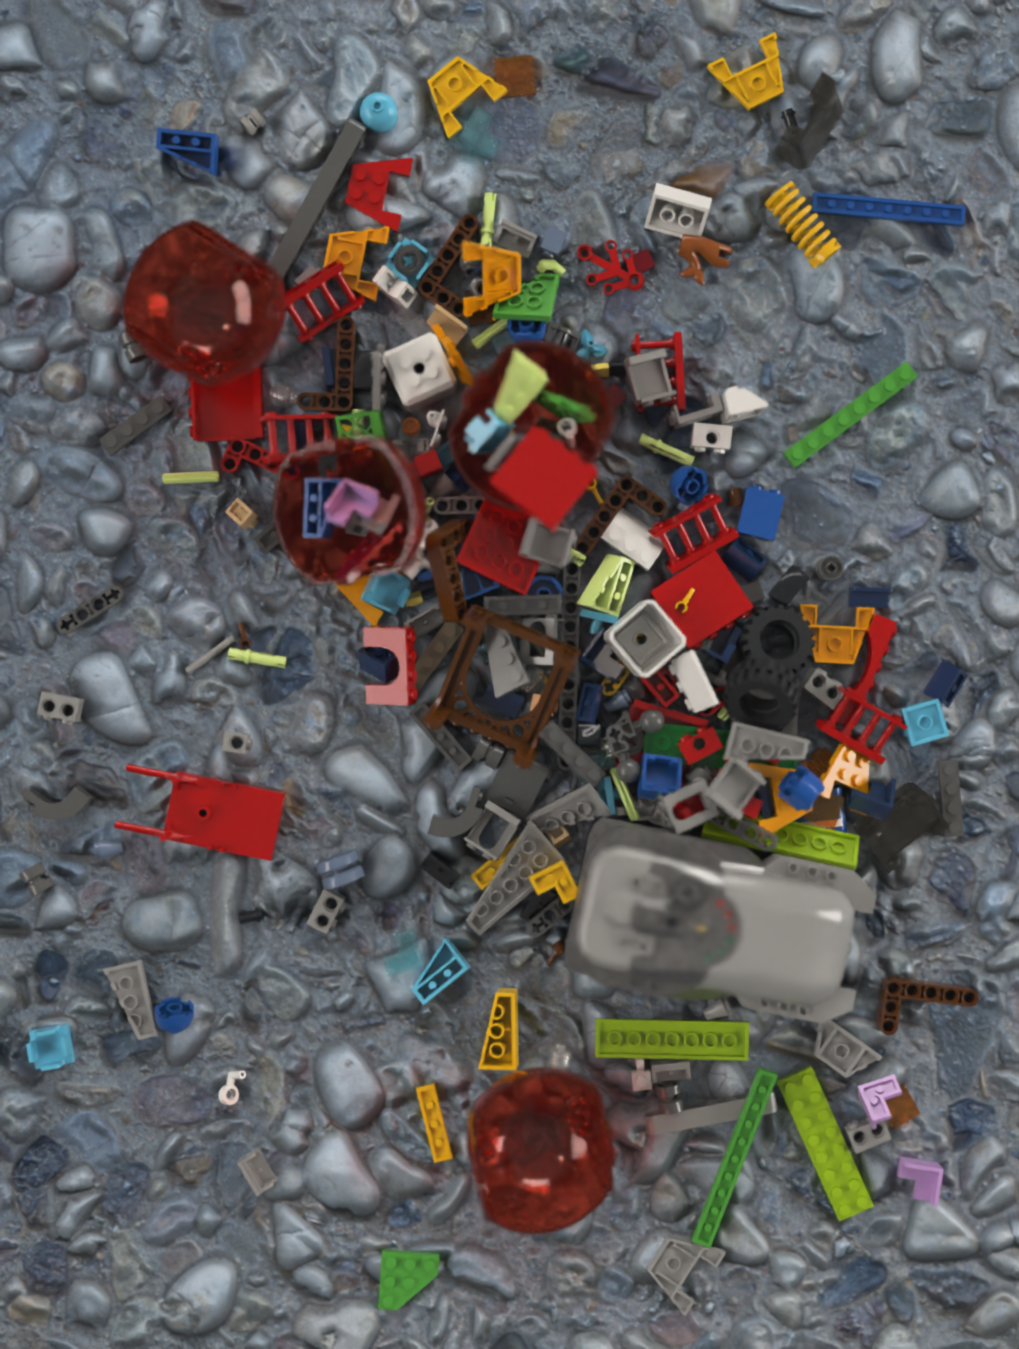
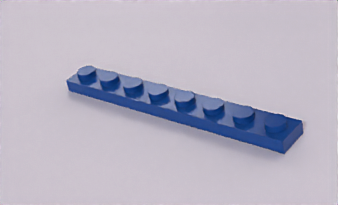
(888, 209)

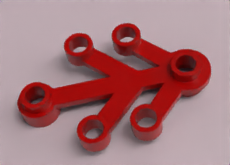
(613, 269)

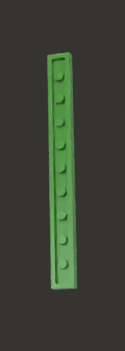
(734, 1157)

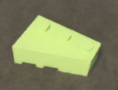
(518, 388)
(608, 585)

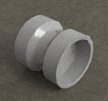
(255, 118)

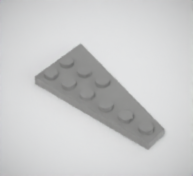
(511, 882)

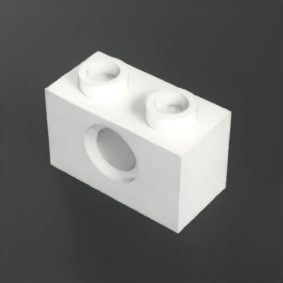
(721, 433)

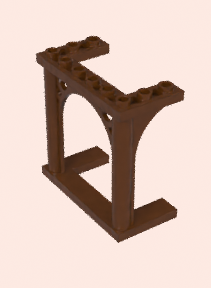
(444, 706)

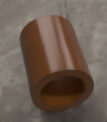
(735, 497)

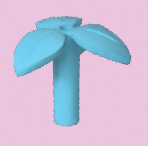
(587, 341)

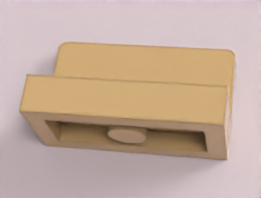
(450, 324)

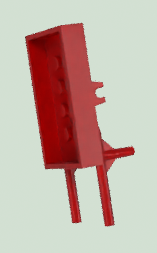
(238, 816)

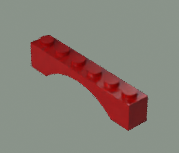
(877, 638)

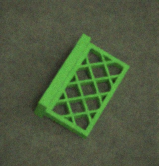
(376, 419)

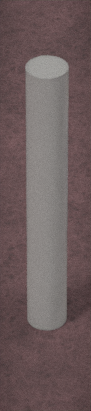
(210, 654)

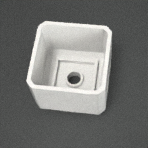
(425, 388)
(661, 636)

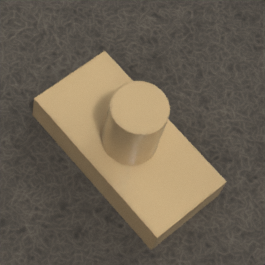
(242, 514)

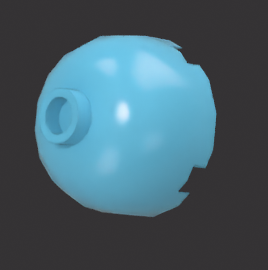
(379, 112)

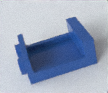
(760, 513)

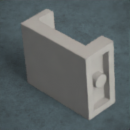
(649, 378)
(545, 547)
(734, 787)

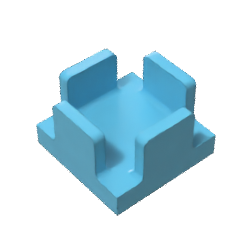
(414, 280)
(486, 436)
(387, 591)
(924, 722)
(50, 1047)

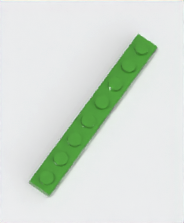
(850, 414)

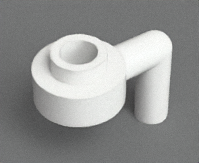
(567, 423)
(233, 1093)

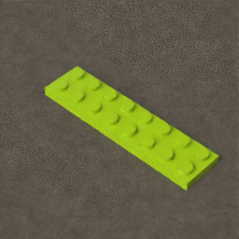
(797, 841)
(671, 1039)
(824, 1143)

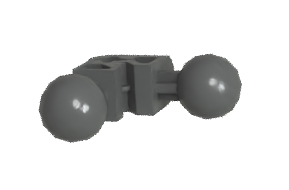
(628, 769)

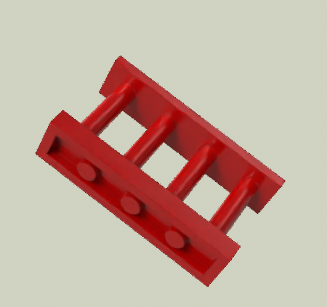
(318, 281)
(674, 362)
(274, 456)
(709, 543)
(859, 743)

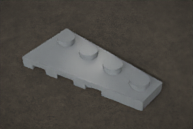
(570, 809)

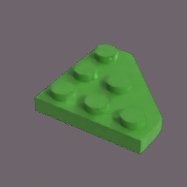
(534, 301)
(563, 407)
(404, 1276)

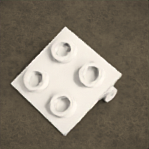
(438, 421)

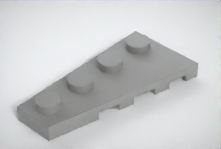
(505, 662)
(763, 744)
(132, 990)

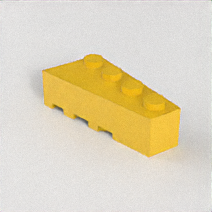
(501, 1039)

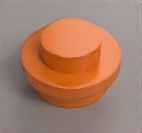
(411, 426)

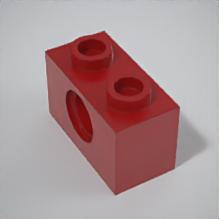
(427, 464)
(710, 740)

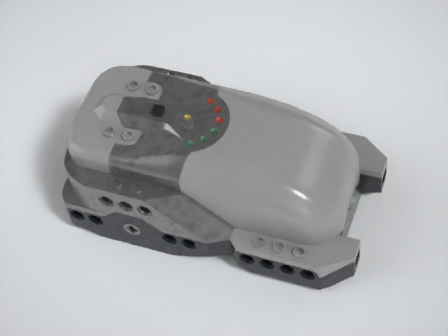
(764, 931)

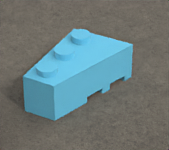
(441, 971)

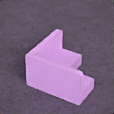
(351, 499)
(874, 1095)
(926, 1175)

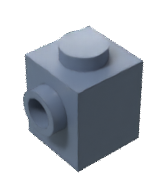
(552, 242)

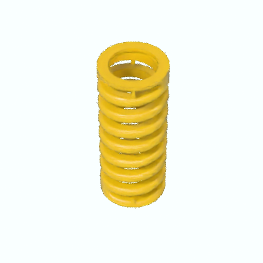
(778, 202)

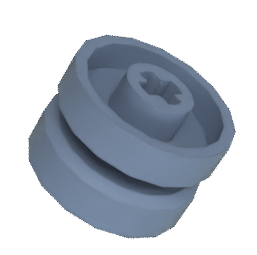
(340, 869)

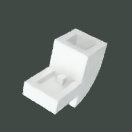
(394, 287)

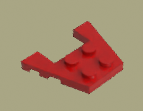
(369, 187)

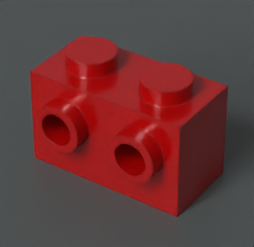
(661, 688)

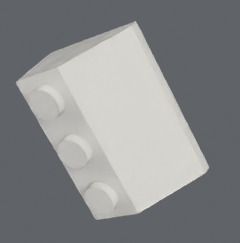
(677, 211)
(740, 405)
(632, 539)
(692, 681)

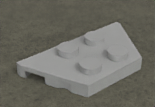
(842, 1049)

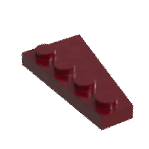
(365, 552)

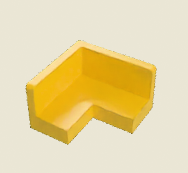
(555, 876)

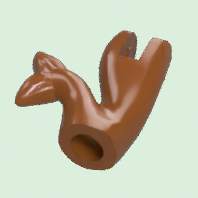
(708, 249)

